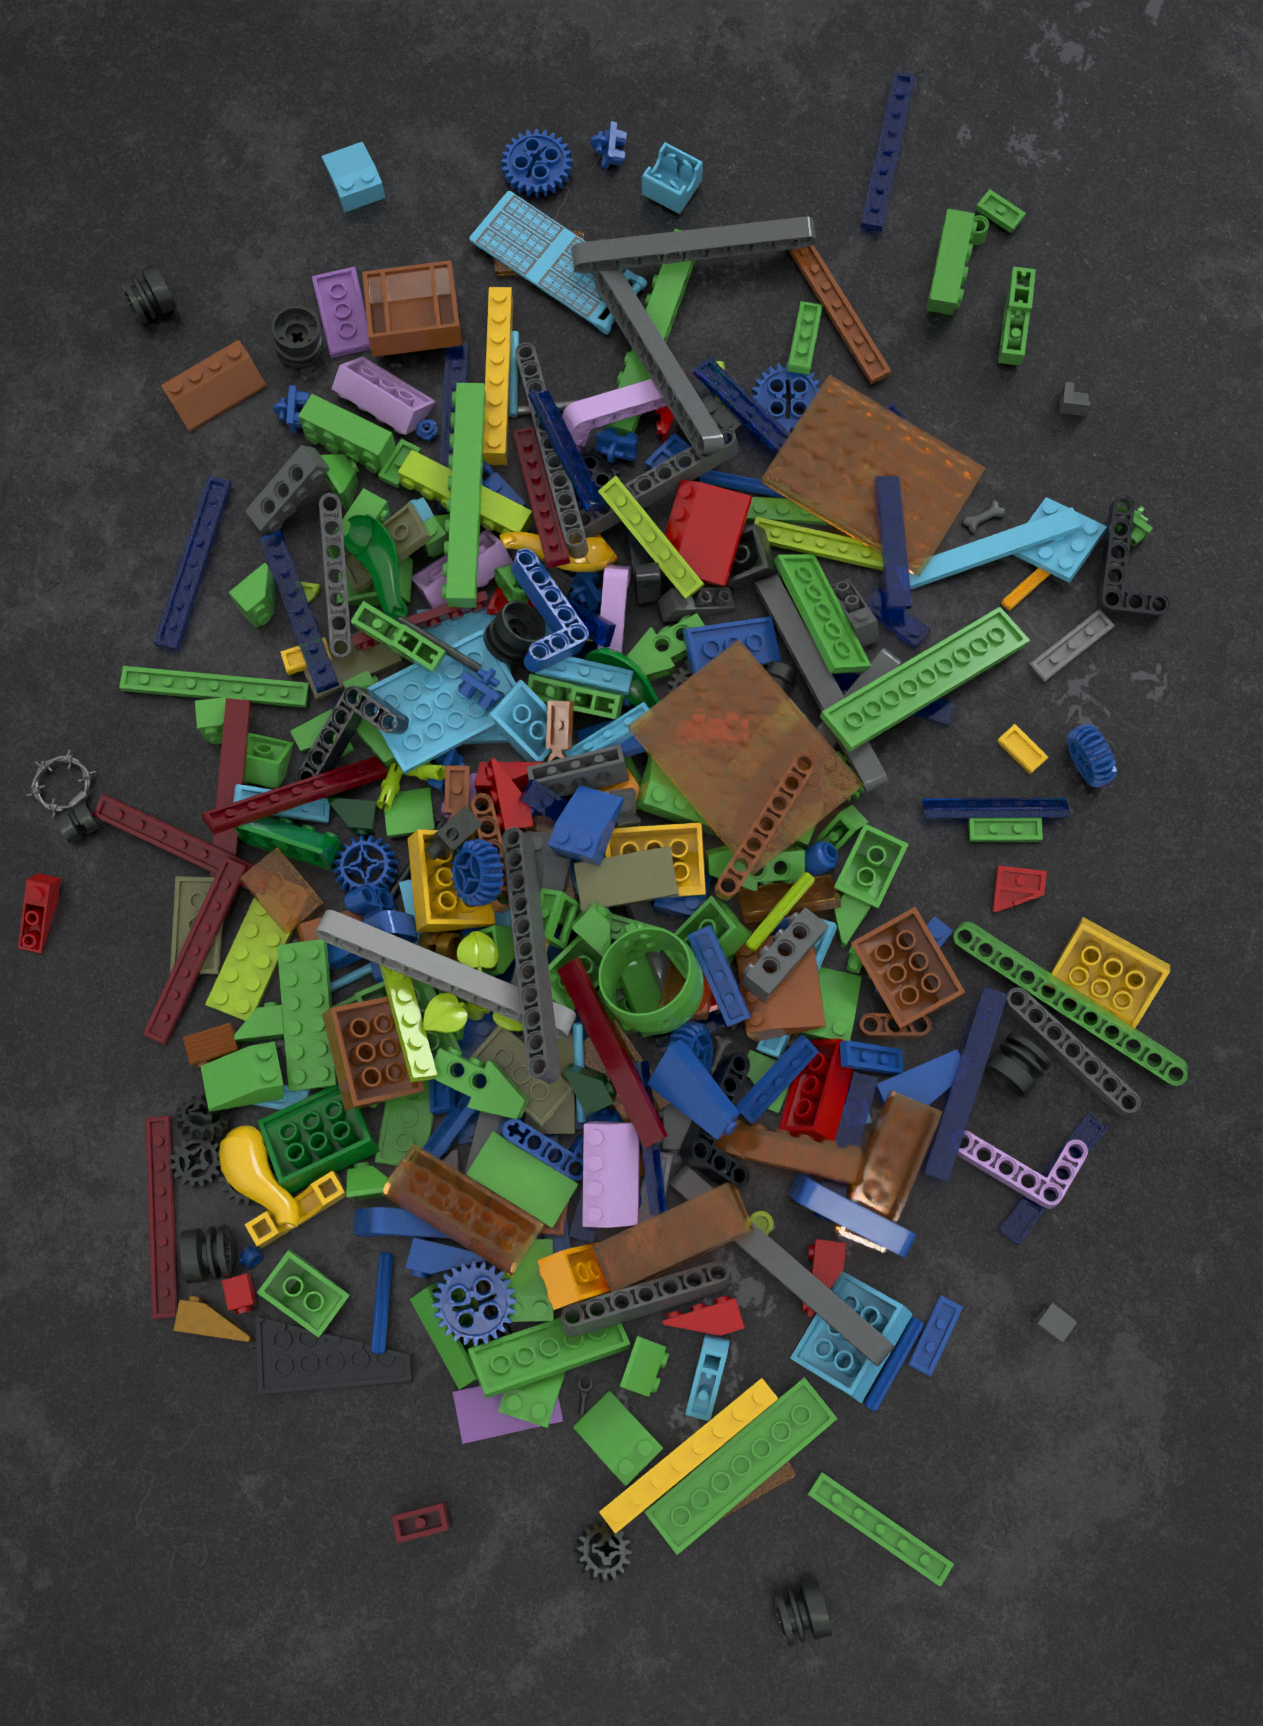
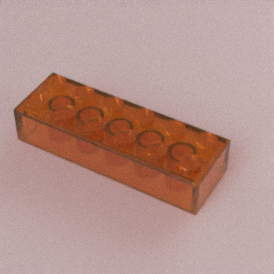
(893, 1159)
(462, 1209)
(673, 1237)

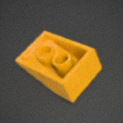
(572, 1276)

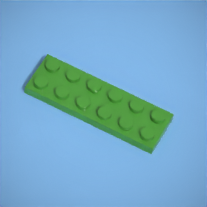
(822, 613)
(304, 999)
(541, 1354)

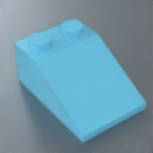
(354, 176)
(523, 722)

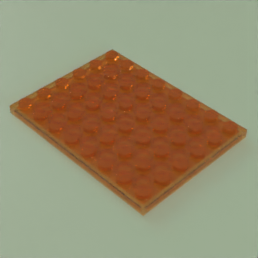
(849, 442)
(729, 744)

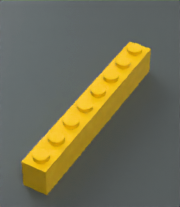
(498, 375)
(688, 1456)

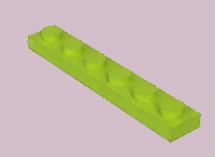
(651, 537)
(820, 543)
(409, 1025)

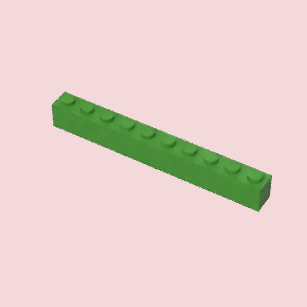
(662, 309)
(465, 495)

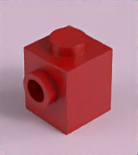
(239, 1293)

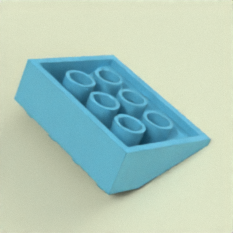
(832, 1356)

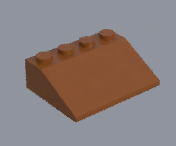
(908, 968)
(792, 1007)
(367, 1054)

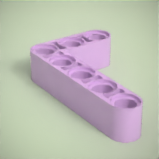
(609, 408)
(614, 597)
(1020, 1170)

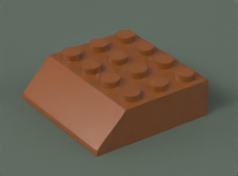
(411, 308)

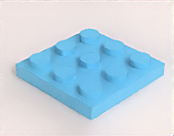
(1065, 554)

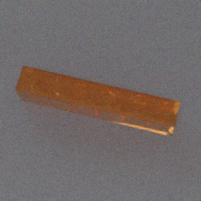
(795, 1153)

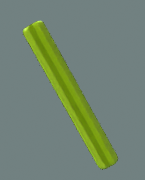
(779, 911)

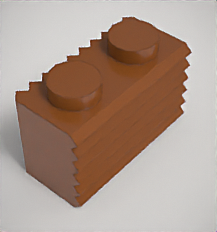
(210, 1044)

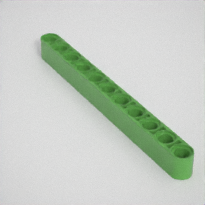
(1075, 1013)

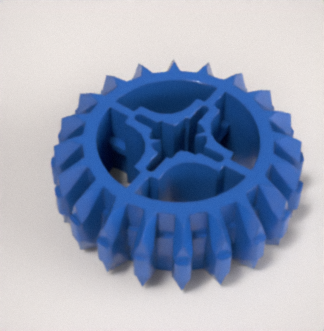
(1091, 755)
(374, 865)
(477, 872)
(698, 1040)

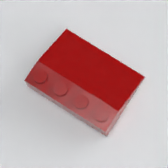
(707, 528)

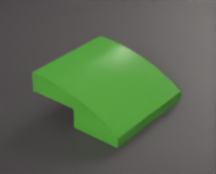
(410, 812)

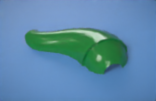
(378, 553)
(640, 687)

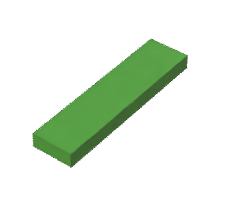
(804, 338)

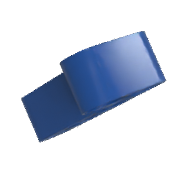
(367, 902)
(389, 921)
(544, 1146)

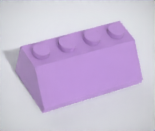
(382, 394)
(430, 579)
(610, 1174)

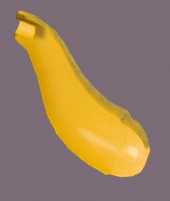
(595, 560)
(247, 1170)

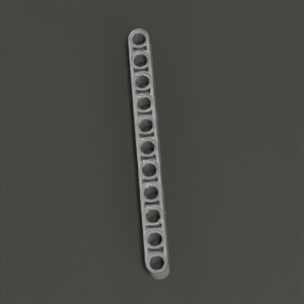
(431, 968)

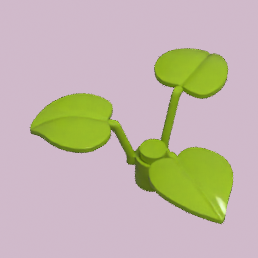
(444, 1011)

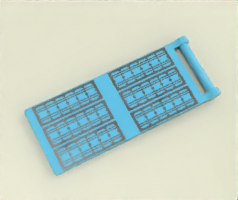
(542, 255)

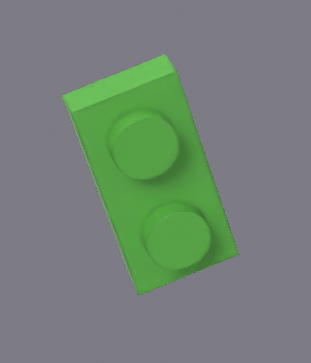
(1000, 211)
(390, 471)

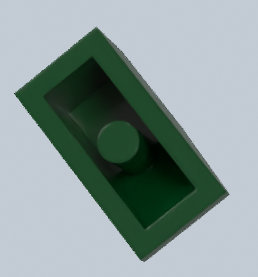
(357, 815)
(590, 1088)

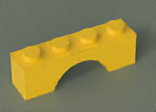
(310, 1202)

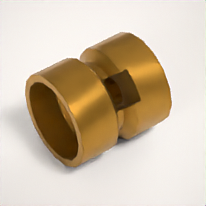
(441, 943)

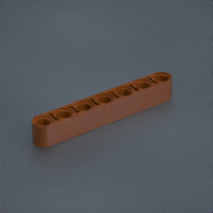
(769, 815)

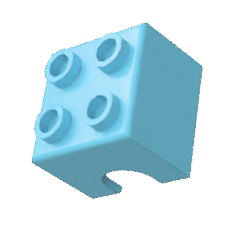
(672, 178)

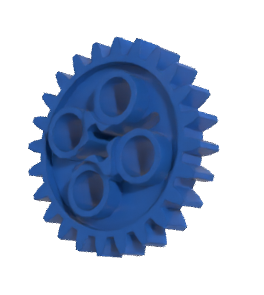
(520, 154)
(767, 398)
(481, 1324)

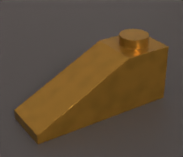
(206, 1320)

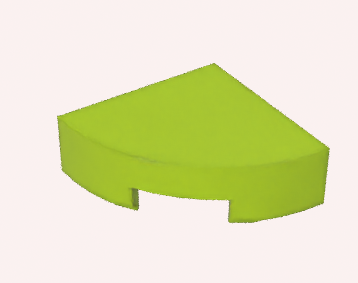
(311, 590)

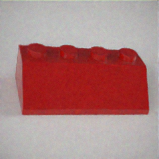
(818, 1094)

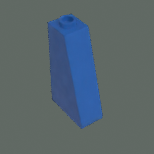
(923, 1082)
(693, 1091)

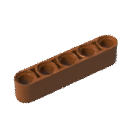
(489, 819)

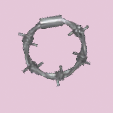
(79, 798)

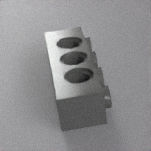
(287, 489)
(588, 769)
(763, 983)

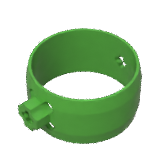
(617, 959)

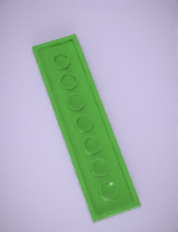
(740, 1465)

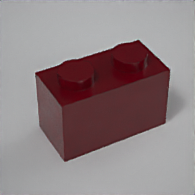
(421, 1522)

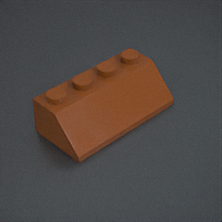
(213, 385)

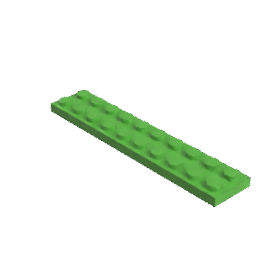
(924, 679)

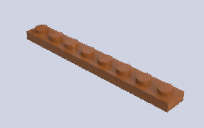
(841, 313)

